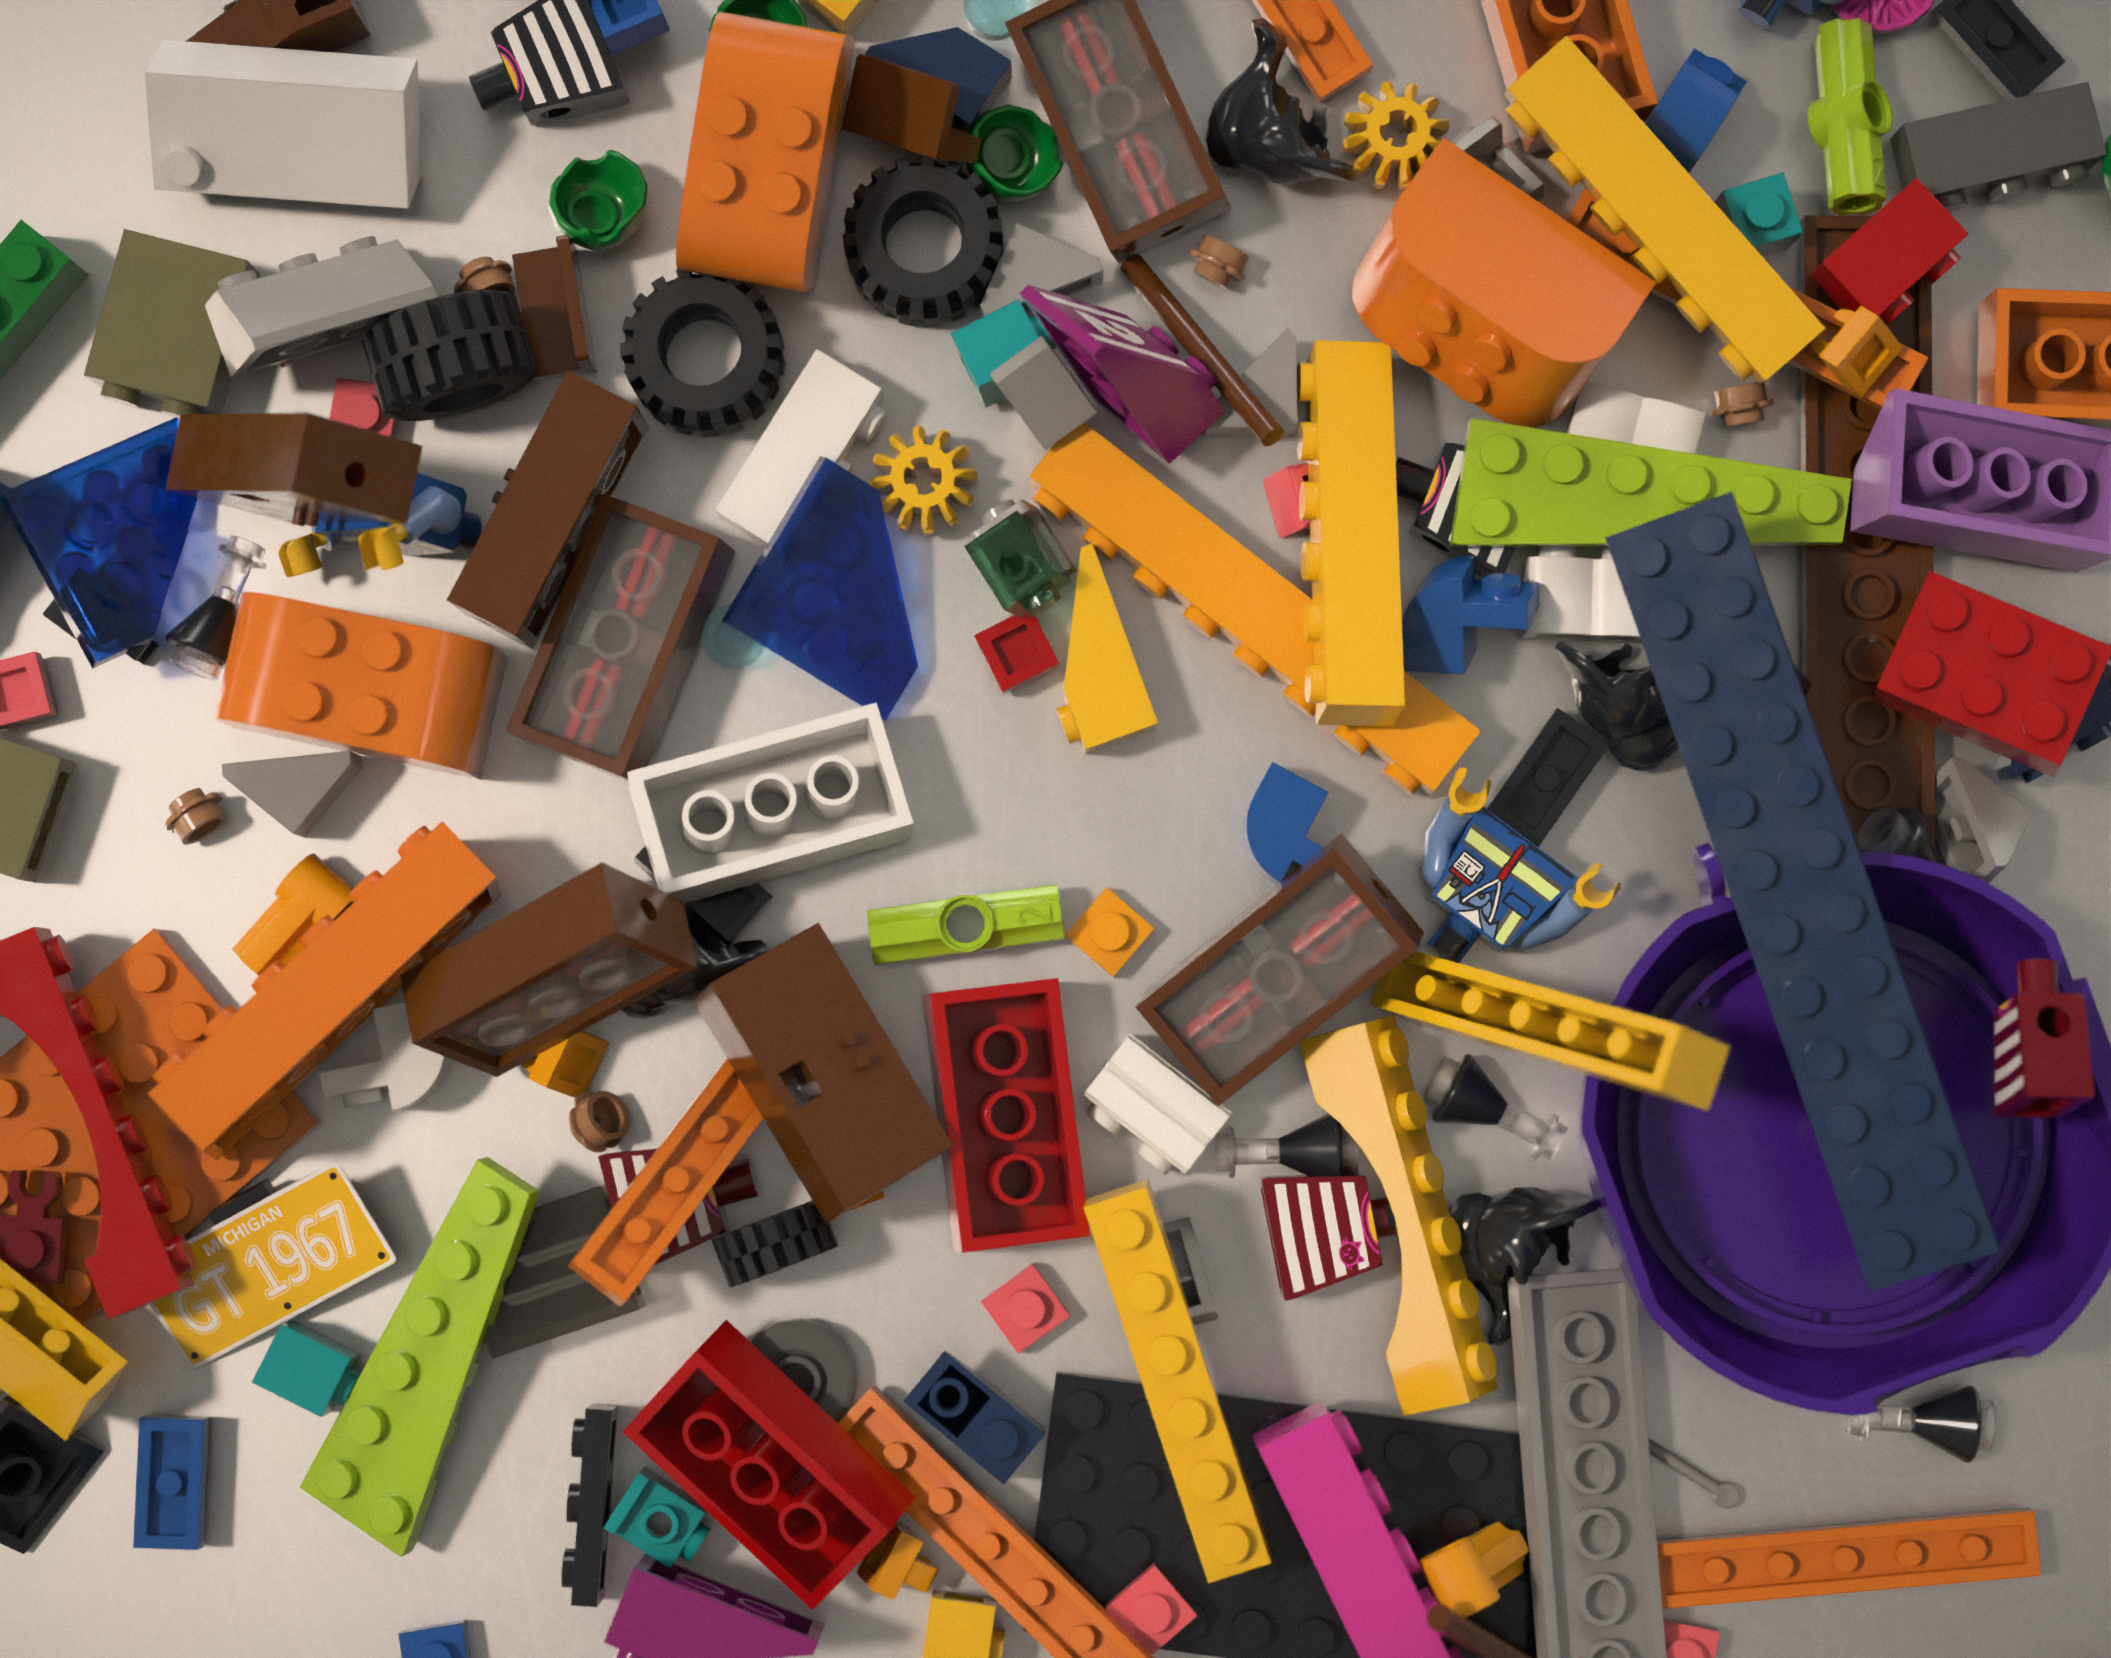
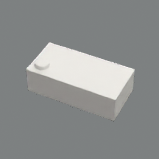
(284, 124)
(771, 804)

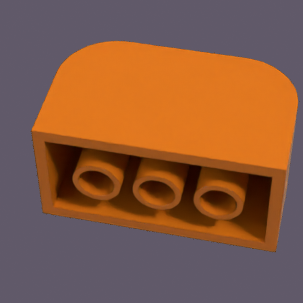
(763, 152)
(1494, 291)
(361, 684)

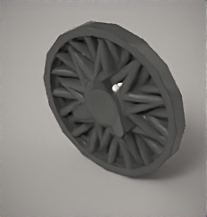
(813, 1360)

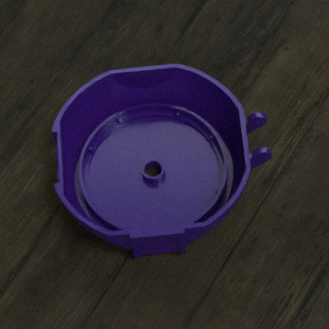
(1732, 1208)

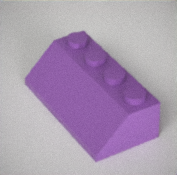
(1985, 482)

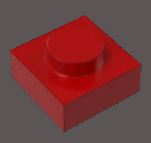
(1016, 651)

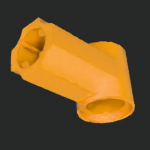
(302, 900)
(1474, 1568)

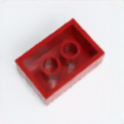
(1992, 674)

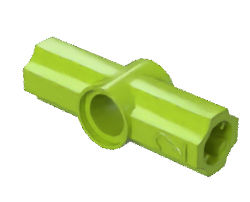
(1850, 117)
(922, 932)

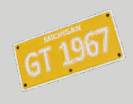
(273, 1265)

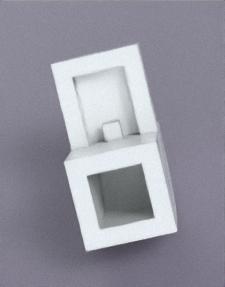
(405, 1068)

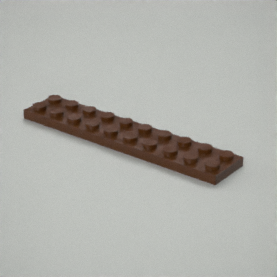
(1865, 586)

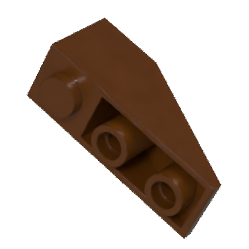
(287, 25)

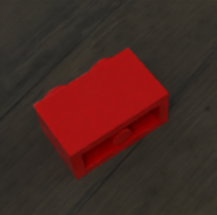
(1891, 253)

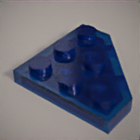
(107, 539)
(832, 592)

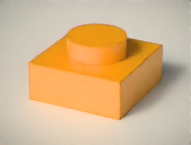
(1109, 932)

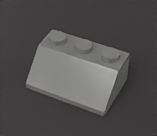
(313, 303)

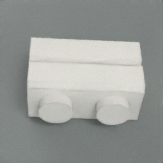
(1155, 1105)

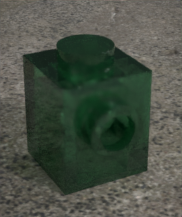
(1019, 566)

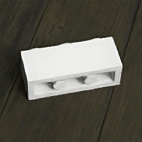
(819, 417)

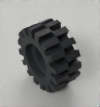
(773, 1243)

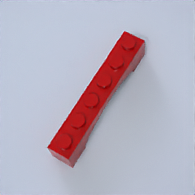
(136, 1248)

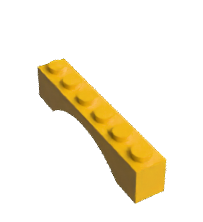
(1438, 1340)
(1177, 1381)

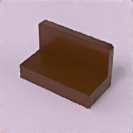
(907, 110)
(555, 310)

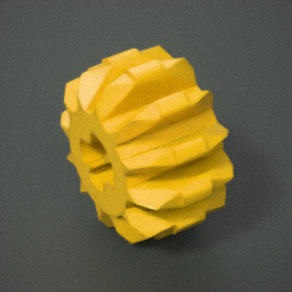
(1373, 123)
(940, 466)

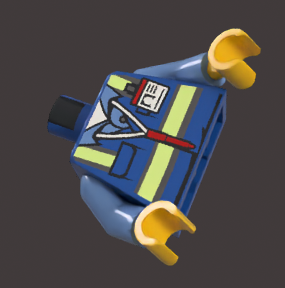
(434, 526)
(1497, 881)

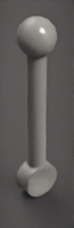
(1723, 1493)

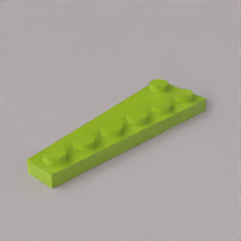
(1576, 490)
(405, 1404)

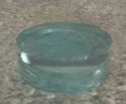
(988, 16)
(727, 645)

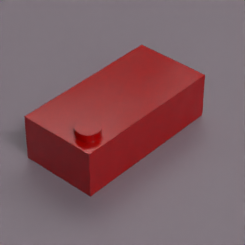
(1007, 1113)
(769, 1465)

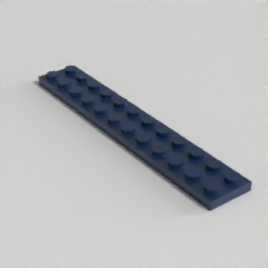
(1802, 893)

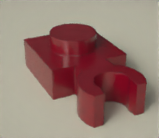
(32, 1239)

